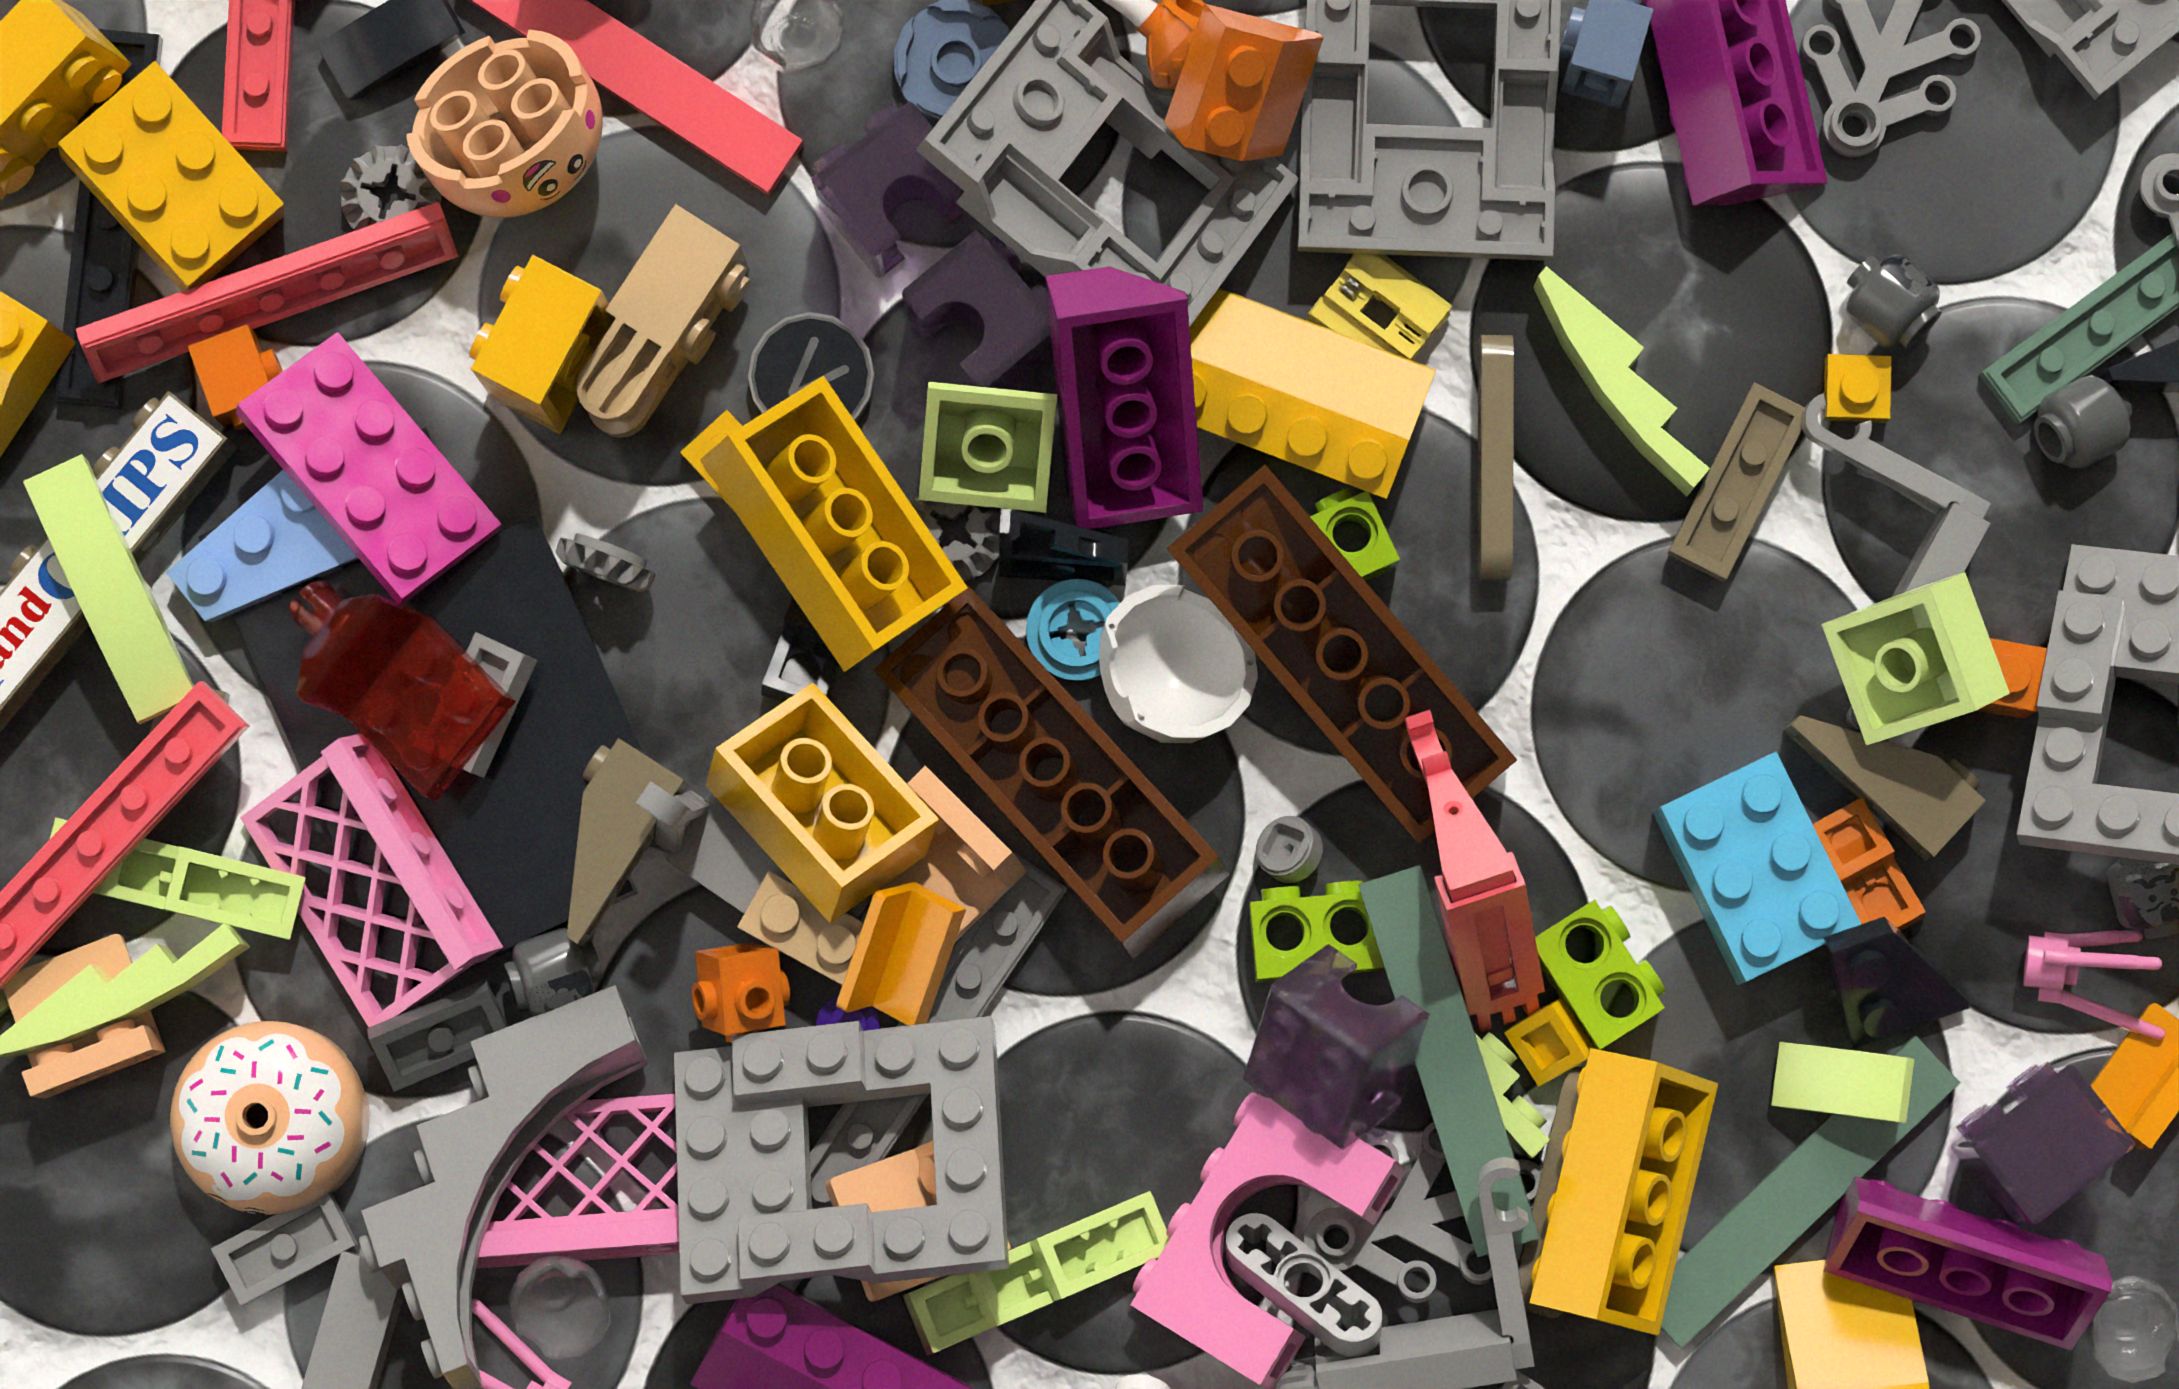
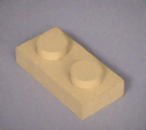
(792, 924)

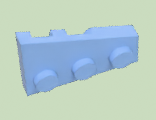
(260, 552)

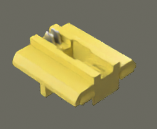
(1385, 280)

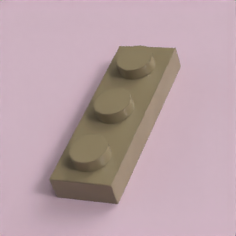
(1738, 483)

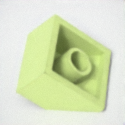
(987, 447)
(1916, 659)

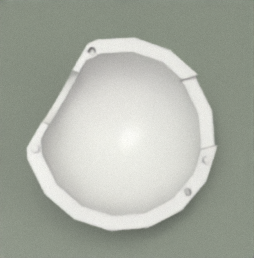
(1175, 665)

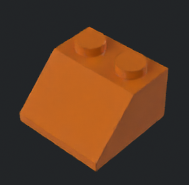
(1241, 85)

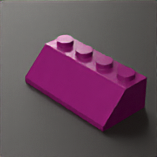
(1736, 99)
(1124, 397)
(1966, 1263)
(798, 1344)

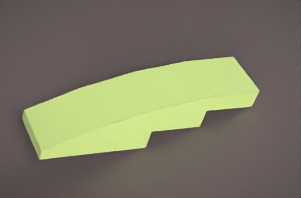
(1604, 360)
(110, 588)
(205, 887)
(95, 1001)
(1039, 1273)

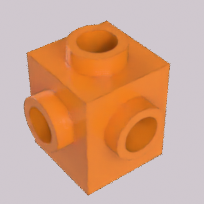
(740, 989)

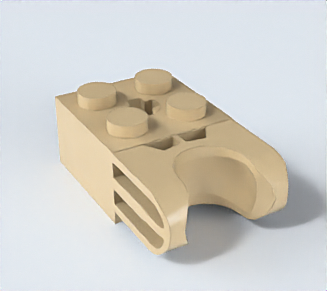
(661, 321)

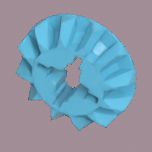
(1051, 614)

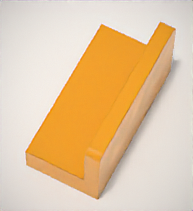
(902, 953)
(2143, 1079)

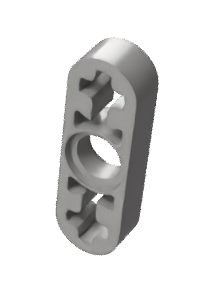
(1296, 1257)

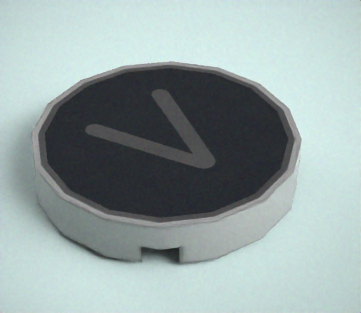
(804, 350)

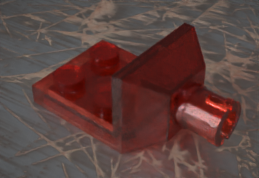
(397, 683)

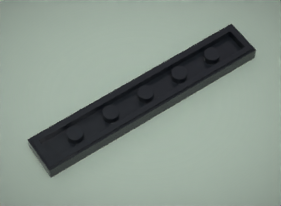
(101, 258)

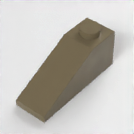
(1902, 786)
(612, 831)

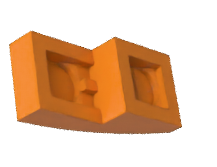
(1868, 866)

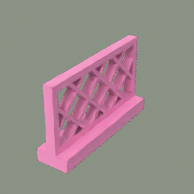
(416, 862)
(592, 1235)

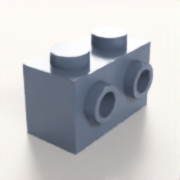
(1603, 49)

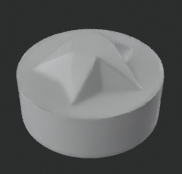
(1289, 849)

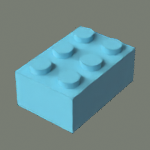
(1756, 868)

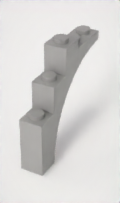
(524, 1087)

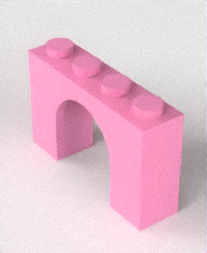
(1189, 1280)

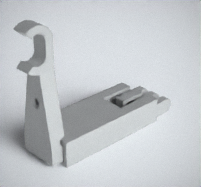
(1955, 528)
(713, 846)
(1447, 1350)

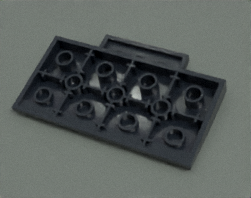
(519, 823)

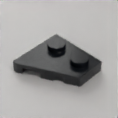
(1059, 551)
(1886, 983)

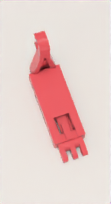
(1478, 894)

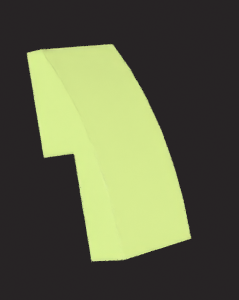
(1842, 1082)
(1519, 1117)

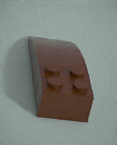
(1335, 645)
(1052, 772)

